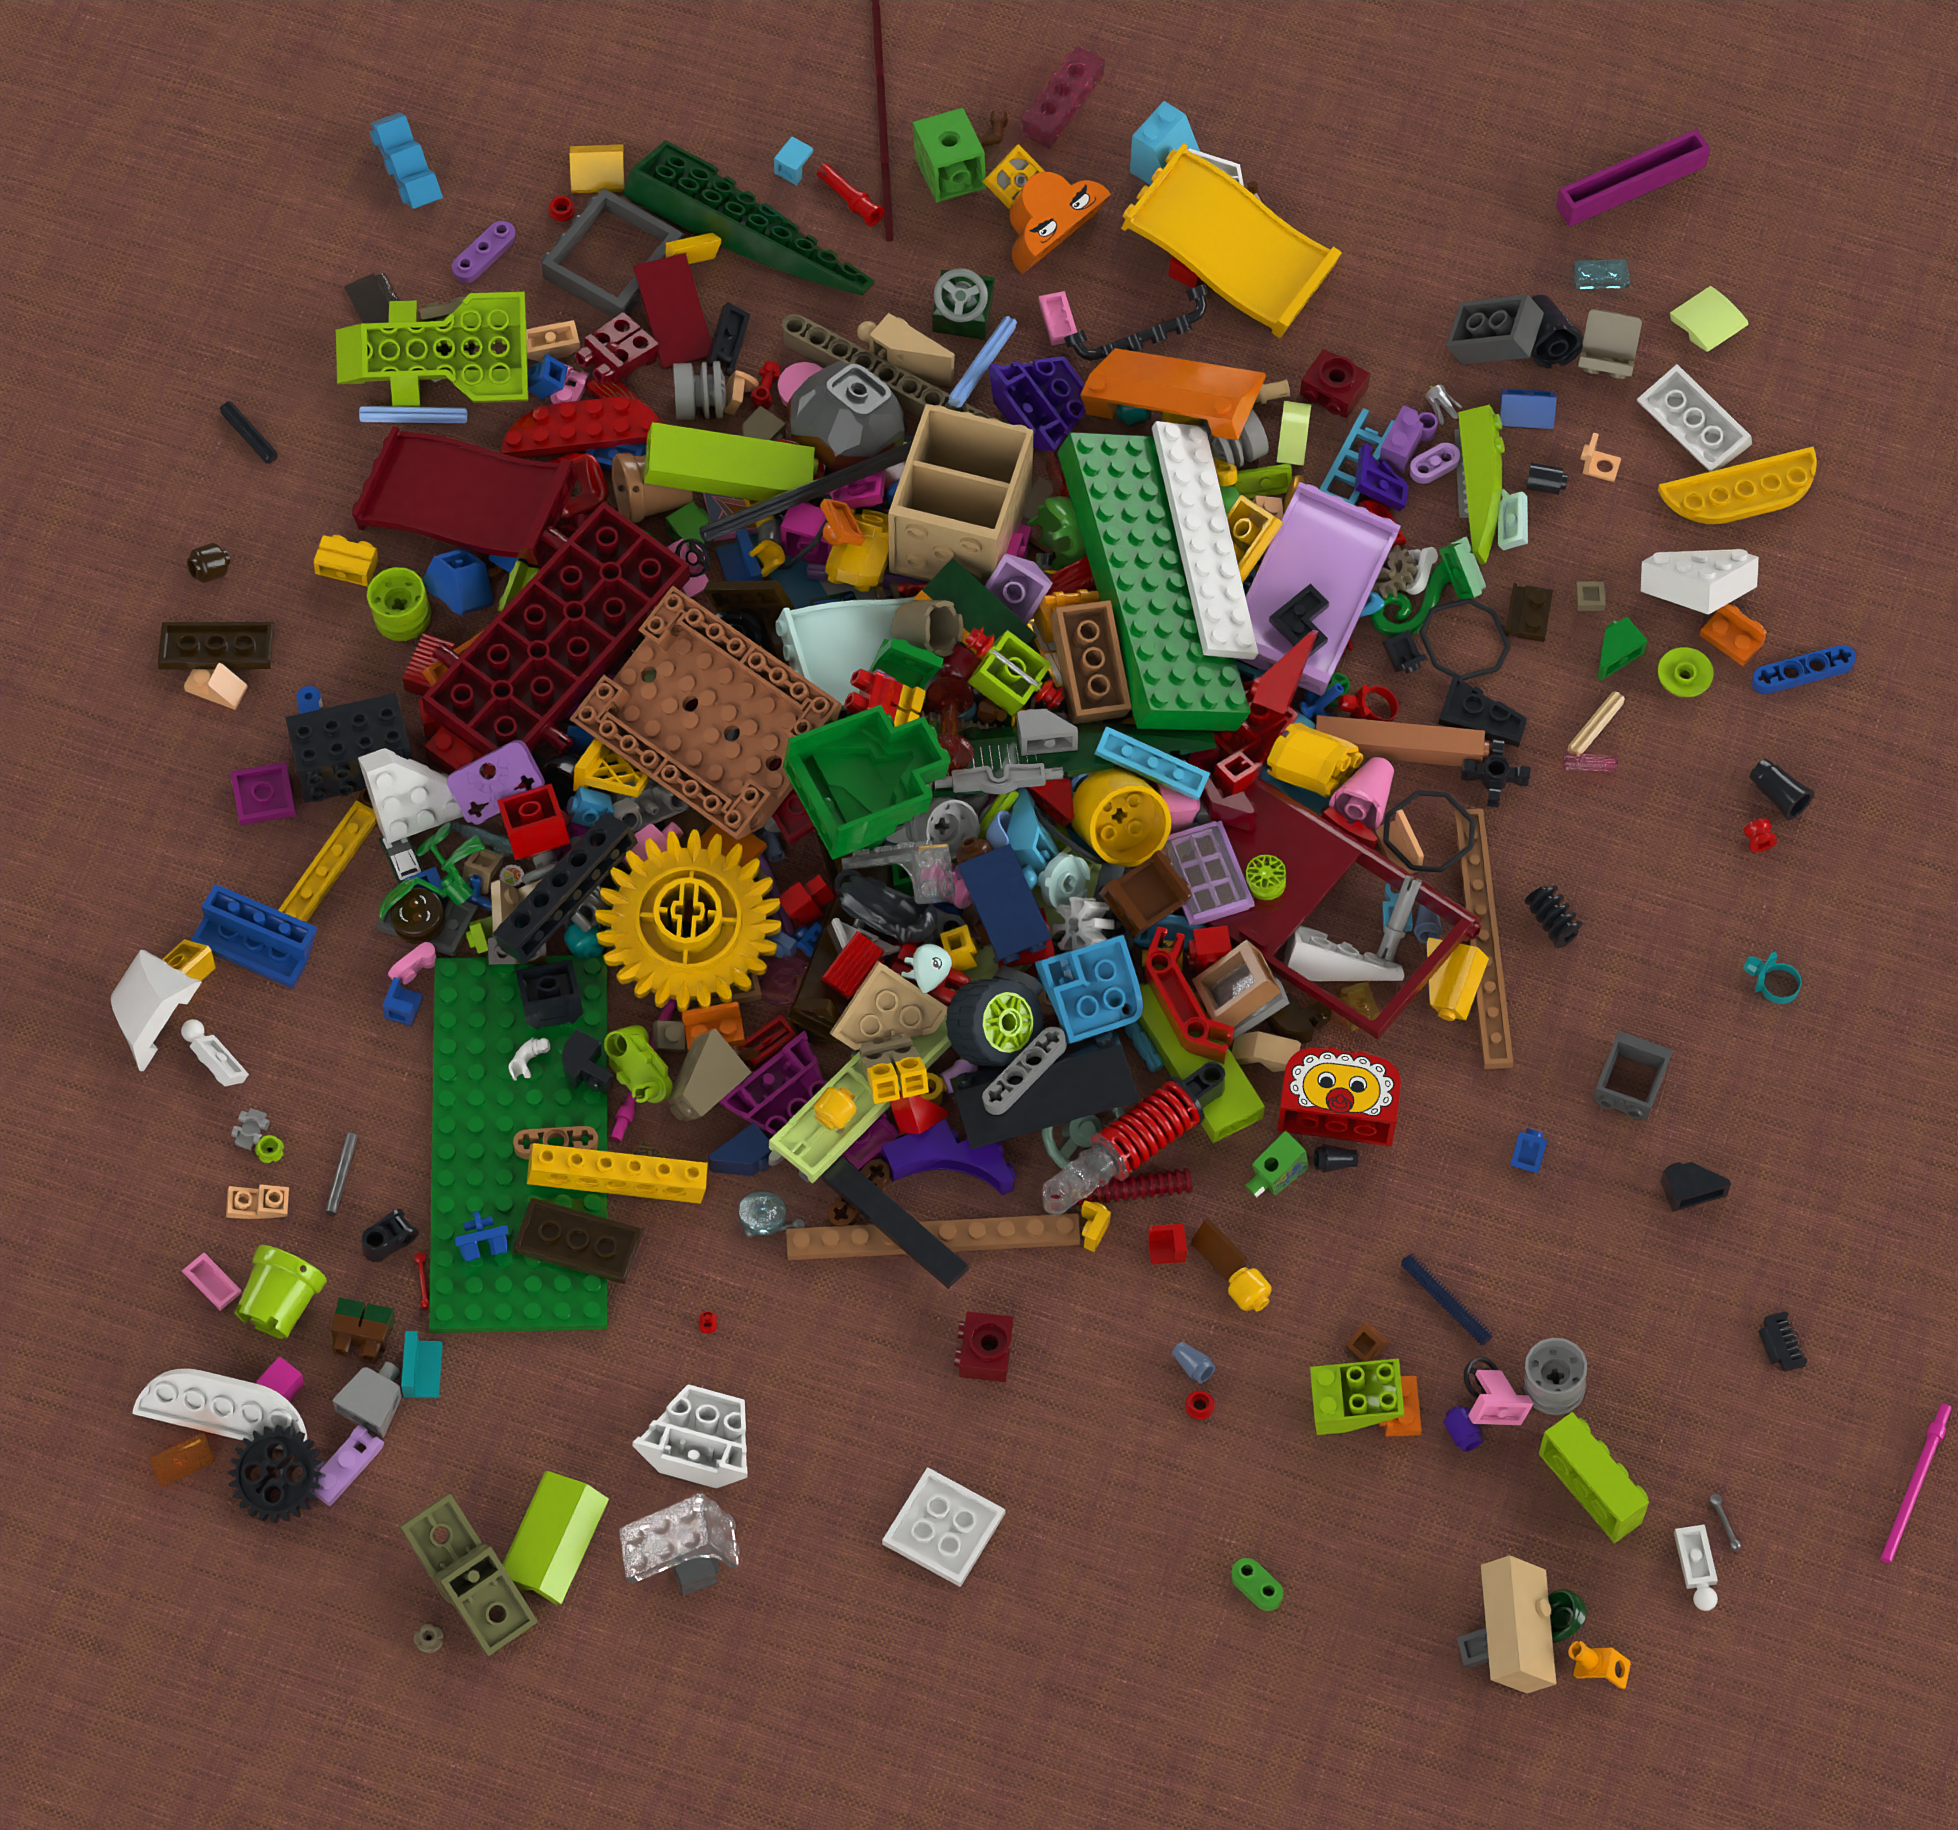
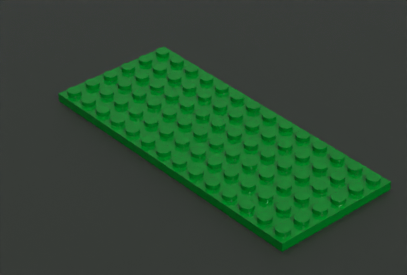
(473, 1153)

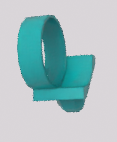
(1755, 966)

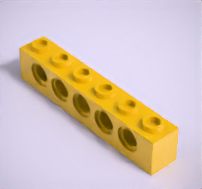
(617, 1173)

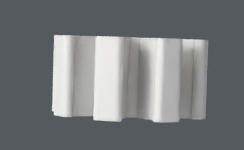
(1082, 923)

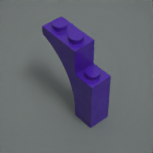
(942, 1150)

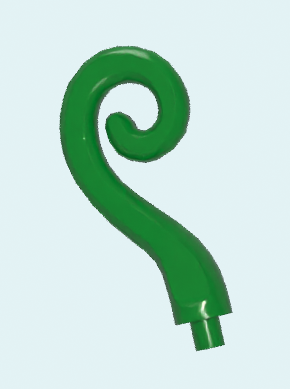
(1437, 580)

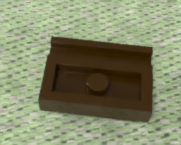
(1529, 612)

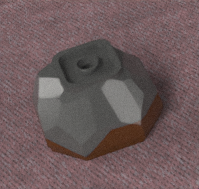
(845, 415)

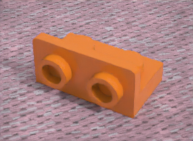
(1734, 634)
(723, 1017)
(1410, 1423)

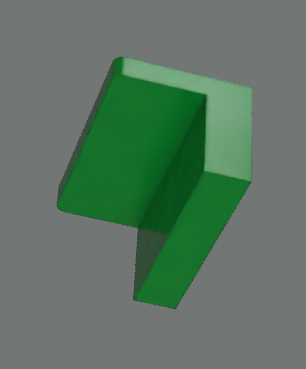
(1463, 569)

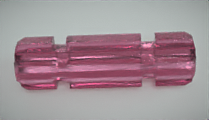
(1590, 762)

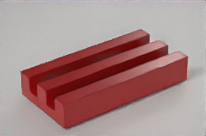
(774, 1049)

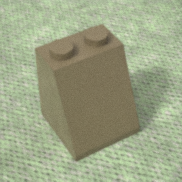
(706, 1076)

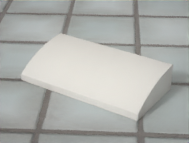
(1695, 419)

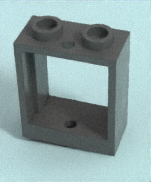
(1639, 1051)

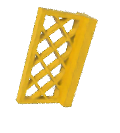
(594, 764)

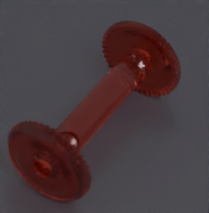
(951, 698)

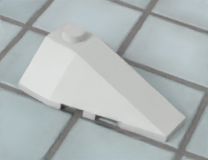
(1321, 960)

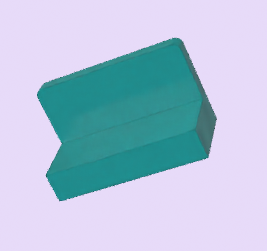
(421, 1367)

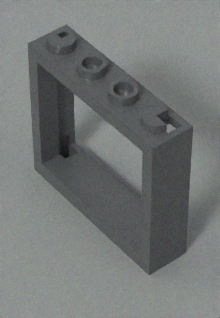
(581, 224)

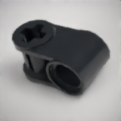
(392, 1232)

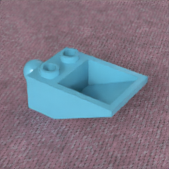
(1029, 839)

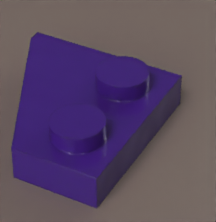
(1379, 480)

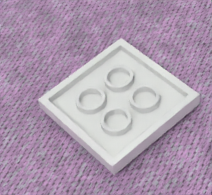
(943, 1527)

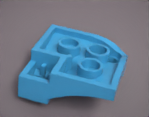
(1091, 988)

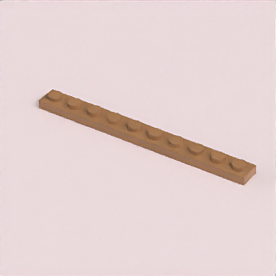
(1480, 901)
(955, 1234)

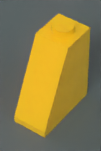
(1456, 981)

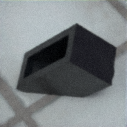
(1692, 1185)

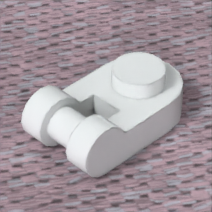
(1423, 563)

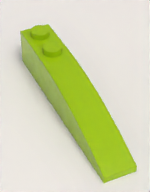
(1482, 474)

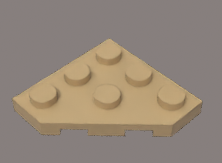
(887, 1008)

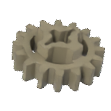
(1395, 573)

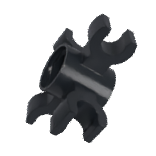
(1494, 783)

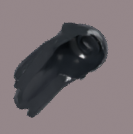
(888, 911)

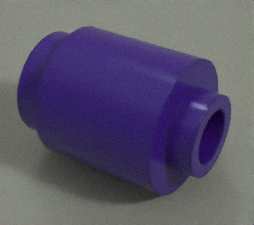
(1462, 1430)

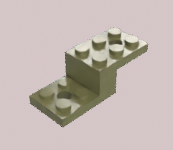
(468, 1574)

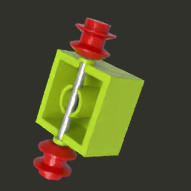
(1010, 672)

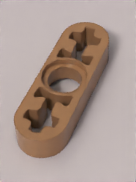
(533, 1135)

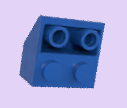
(459, 581)

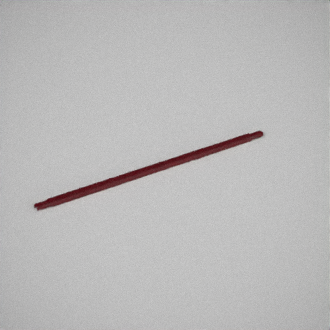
(882, 120)

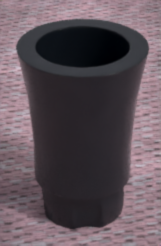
(1781, 788)

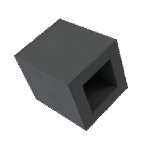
(696, 1574)

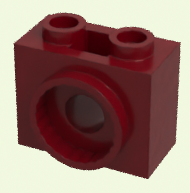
(1337, 397)
(980, 1330)

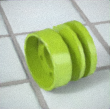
(399, 604)

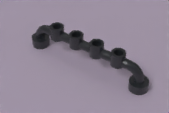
(1155, 333)

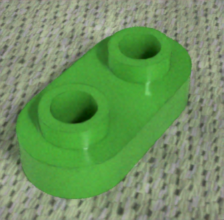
(1254, 1584)

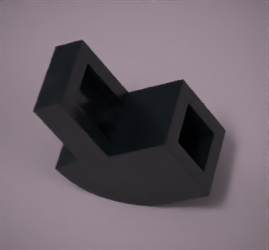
(580, 1066)

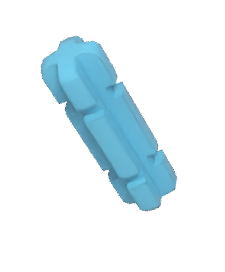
(1144, 1046)

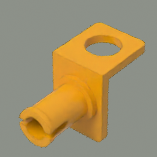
(1599, 1663)

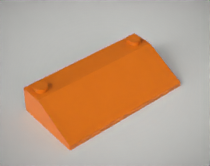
(1175, 387)

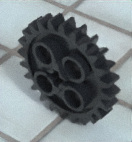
(293, 1494)

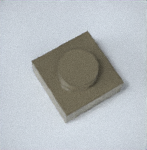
(1590, 596)
(669, 1036)

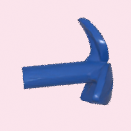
(1315, 703)

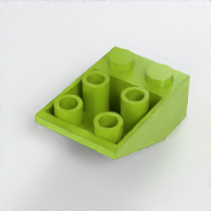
(1356, 1395)

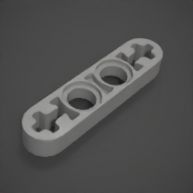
(1028, 1072)

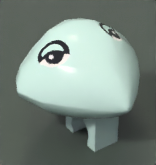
(930, 966)

